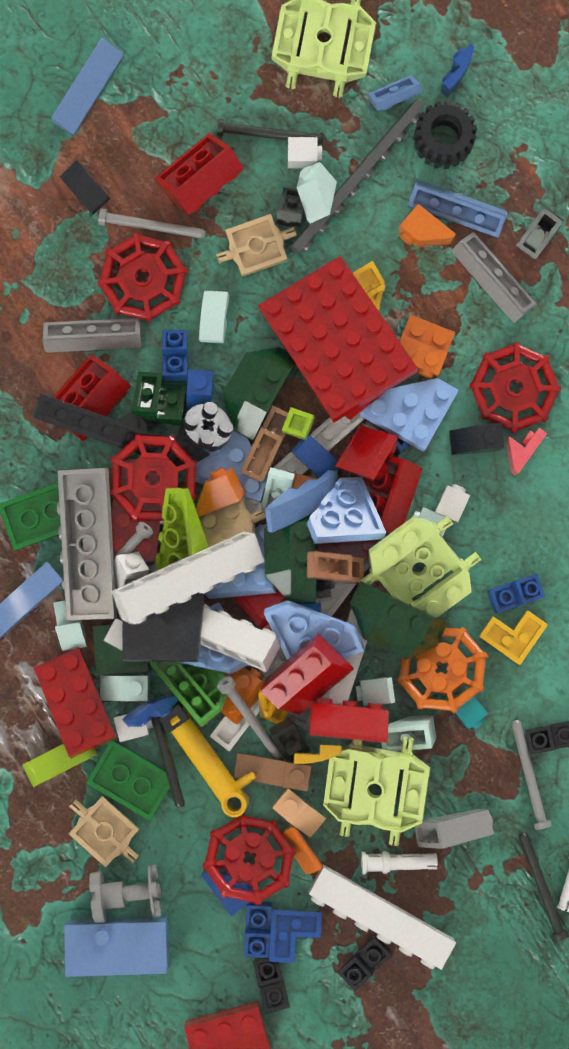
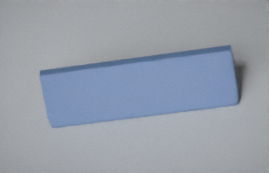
(87, 86)
(458, 208)

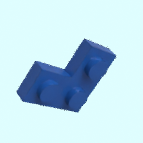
(287, 926)

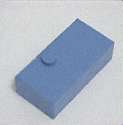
(116, 947)

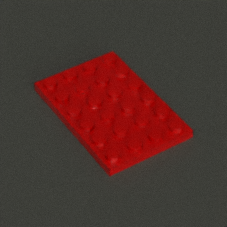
(337, 339)

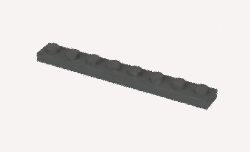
(364, 169)

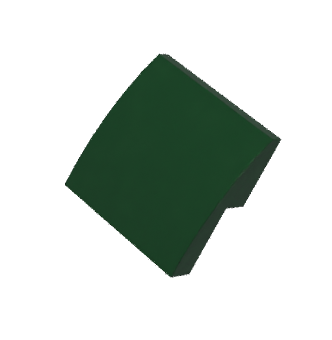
(159, 399)
(109, 658)

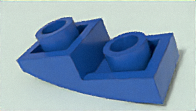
(459, 67)
(175, 355)
(314, 456)
(515, 593)
(153, 708)
(258, 930)

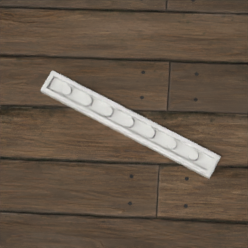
(327, 435)

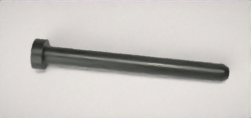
(261, 131)
(168, 762)
(559, 934)

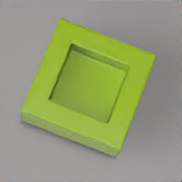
(298, 423)

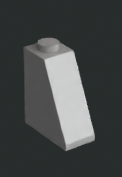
(454, 829)

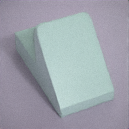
(277, 483)
(69, 632)

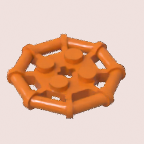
(452, 680)

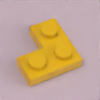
(516, 642)

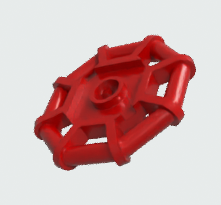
(129, 272)
(521, 374)
(142, 467)
(245, 872)

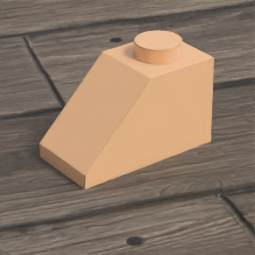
(298, 812)

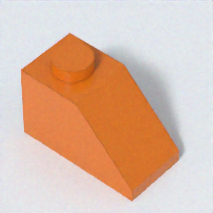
(424, 229)
(219, 491)

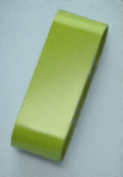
(53, 763)

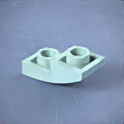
(213, 317)

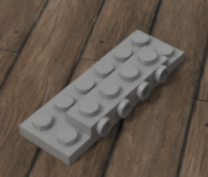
(86, 544)

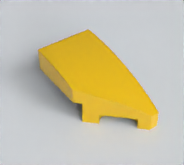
(371, 282)
(269, 710)
(326, 752)

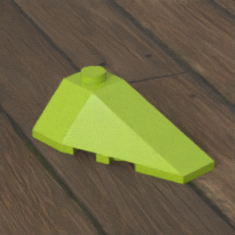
(181, 530)

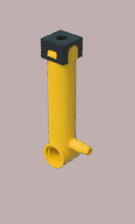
(207, 761)

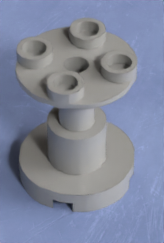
(115, 894)

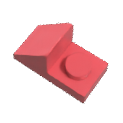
(519, 454)

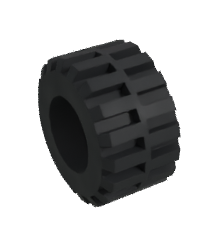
(448, 116)

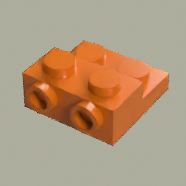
(426, 345)
(247, 685)

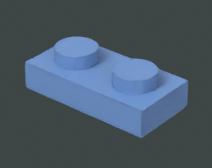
(391, 94)

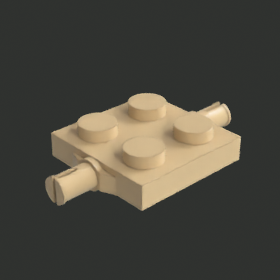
(256, 245)
(229, 522)
(104, 831)

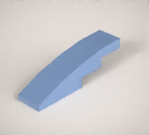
(299, 502)
(27, 597)

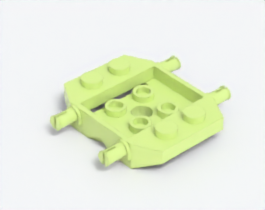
(322, 58)
(422, 542)
(379, 768)

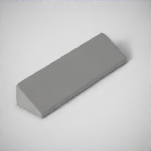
(493, 277)
(92, 335)

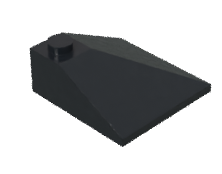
(166, 635)

